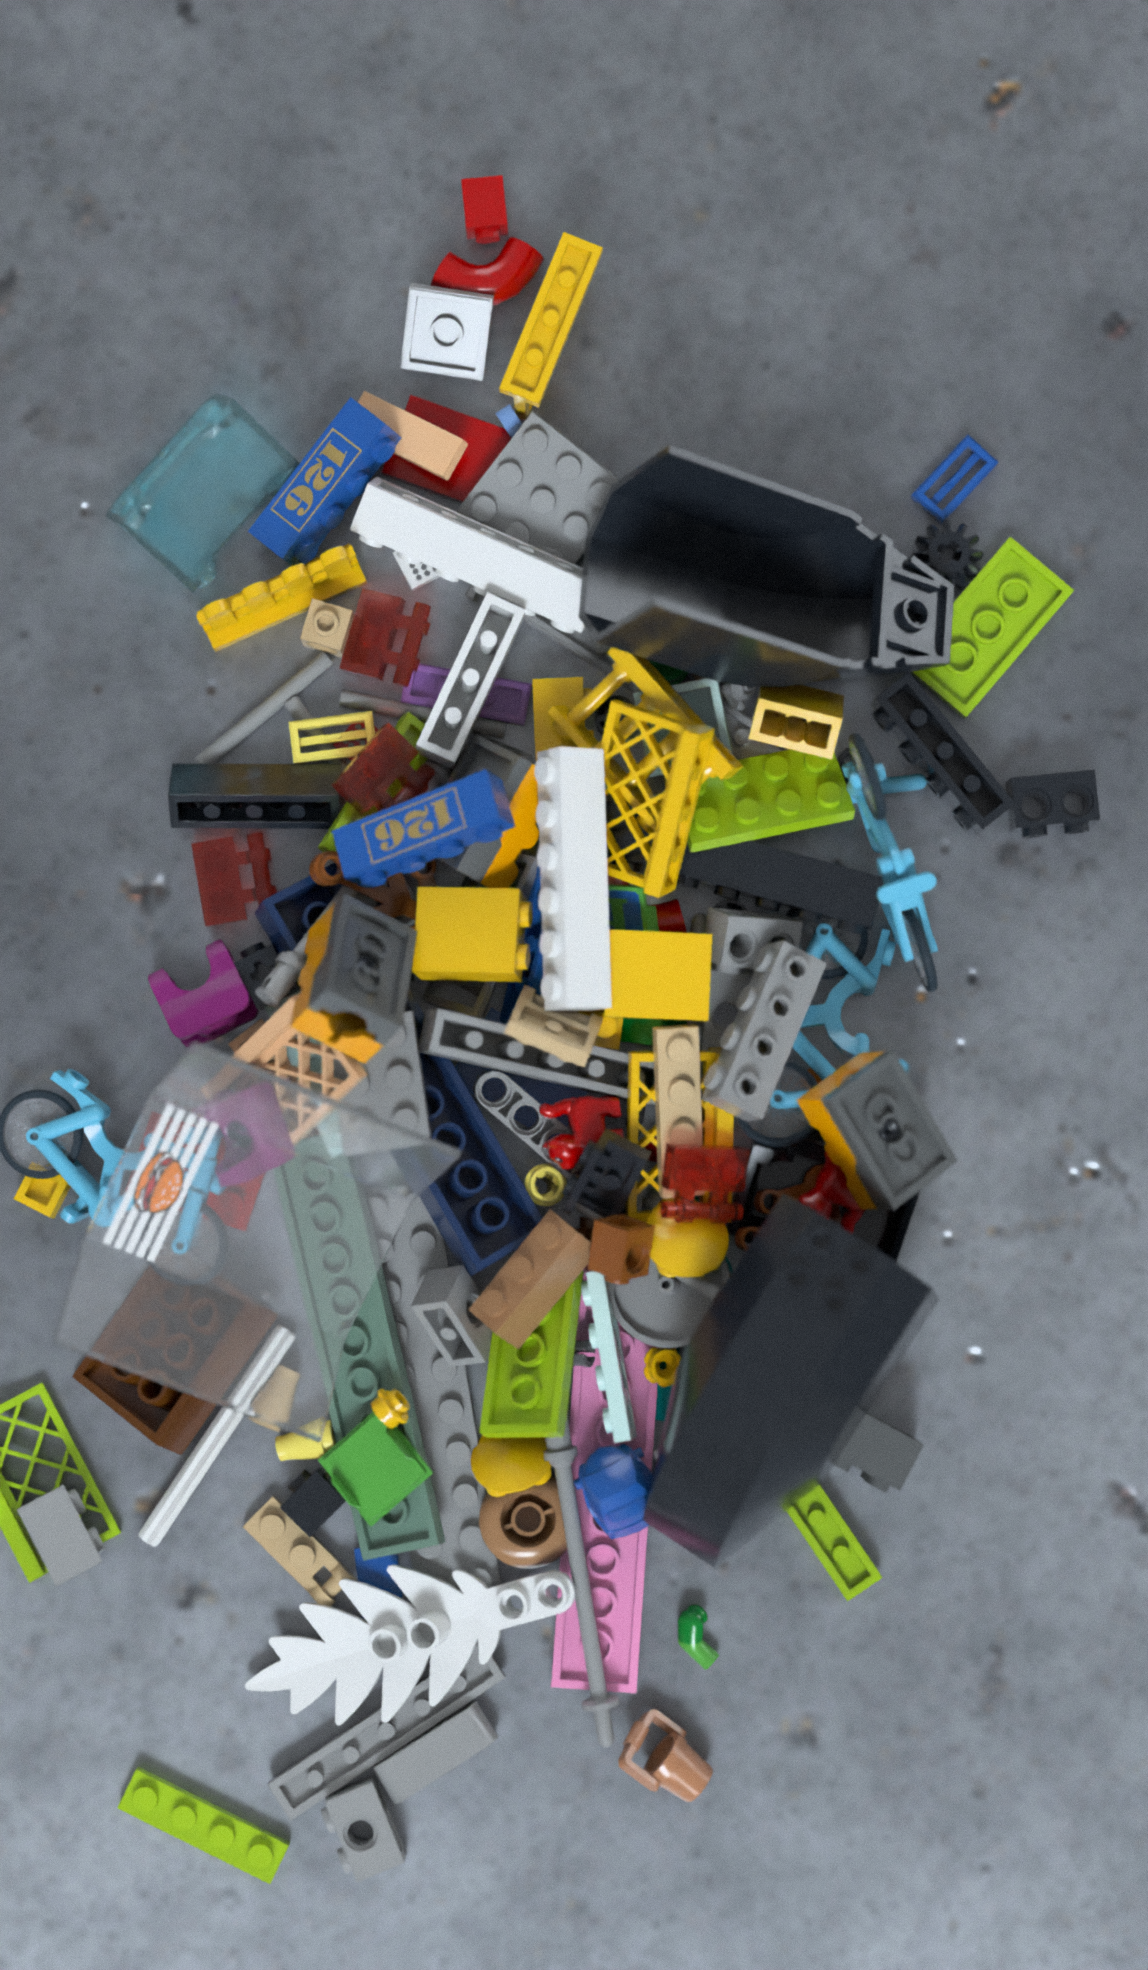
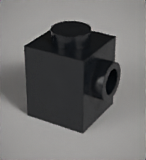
(312, 1500)

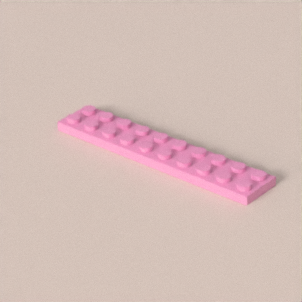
(613, 1565)

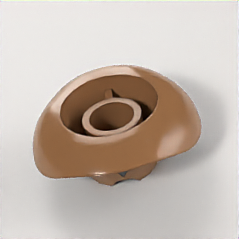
(524, 1526)

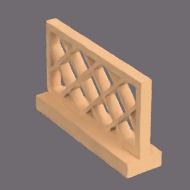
(271, 1043)

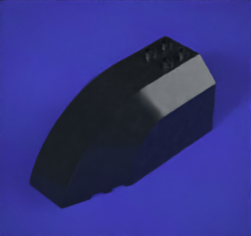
(754, 581)
(778, 1378)

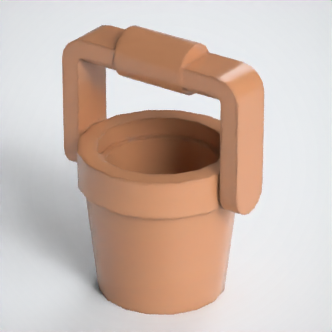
(671, 1763)

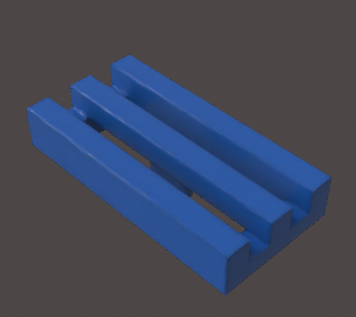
(930, 505)

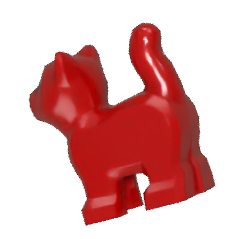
(586, 1122)
(830, 1190)

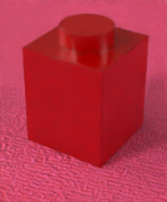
(485, 208)

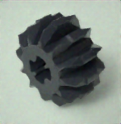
(956, 542)

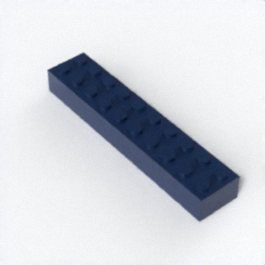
(479, 1196)

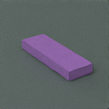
(505, 703)

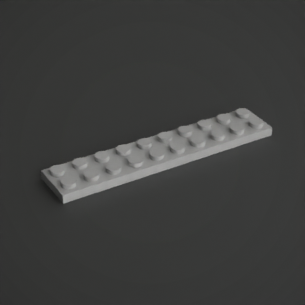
(441, 1407)

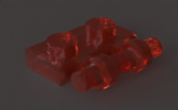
(374, 633)
(375, 769)
(221, 882)
(703, 1168)

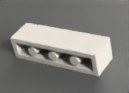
(470, 681)

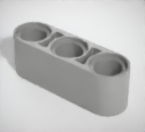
(435, 1752)

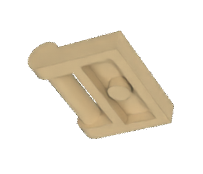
(561, 1033)

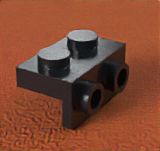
(608, 1175)

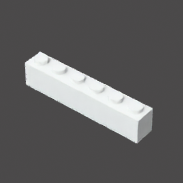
(470, 552)
(573, 879)

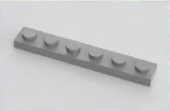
(374, 1740)

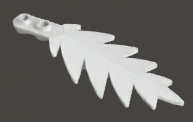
(403, 1637)

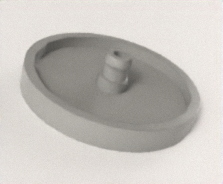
(661, 1308)

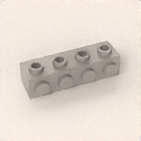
(763, 1030)

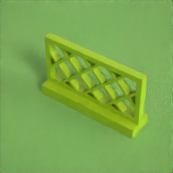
(10, 1520)

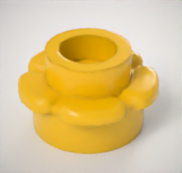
(652, 1370)
(391, 1407)

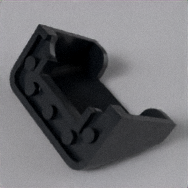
(787, 1166)

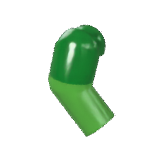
(691, 1636)

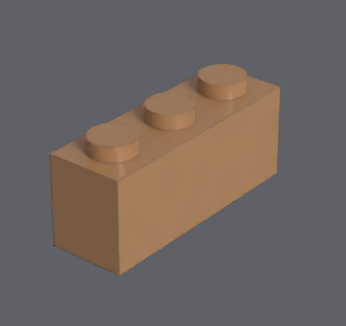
(533, 1279)

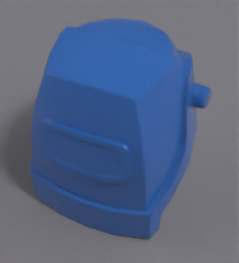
(616, 1489)

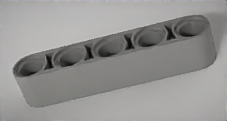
(535, 1135)

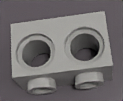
(752, 933)

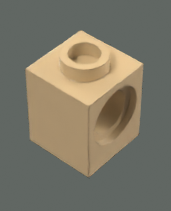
(327, 627)

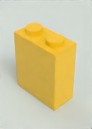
(798, 719)
(471, 934)
(660, 975)

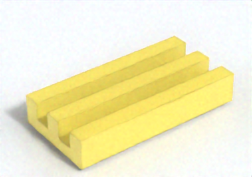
(329, 721)

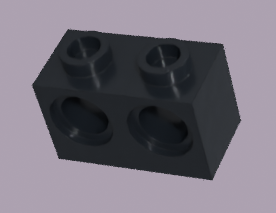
(1050, 792)

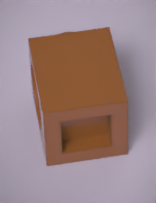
(620, 1248)

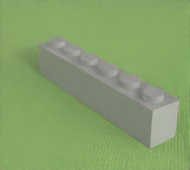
(487, 1046)

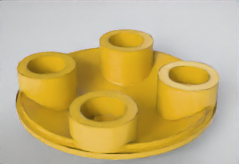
(687, 1248)
(510, 1464)

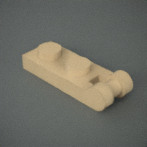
(297, 1552)

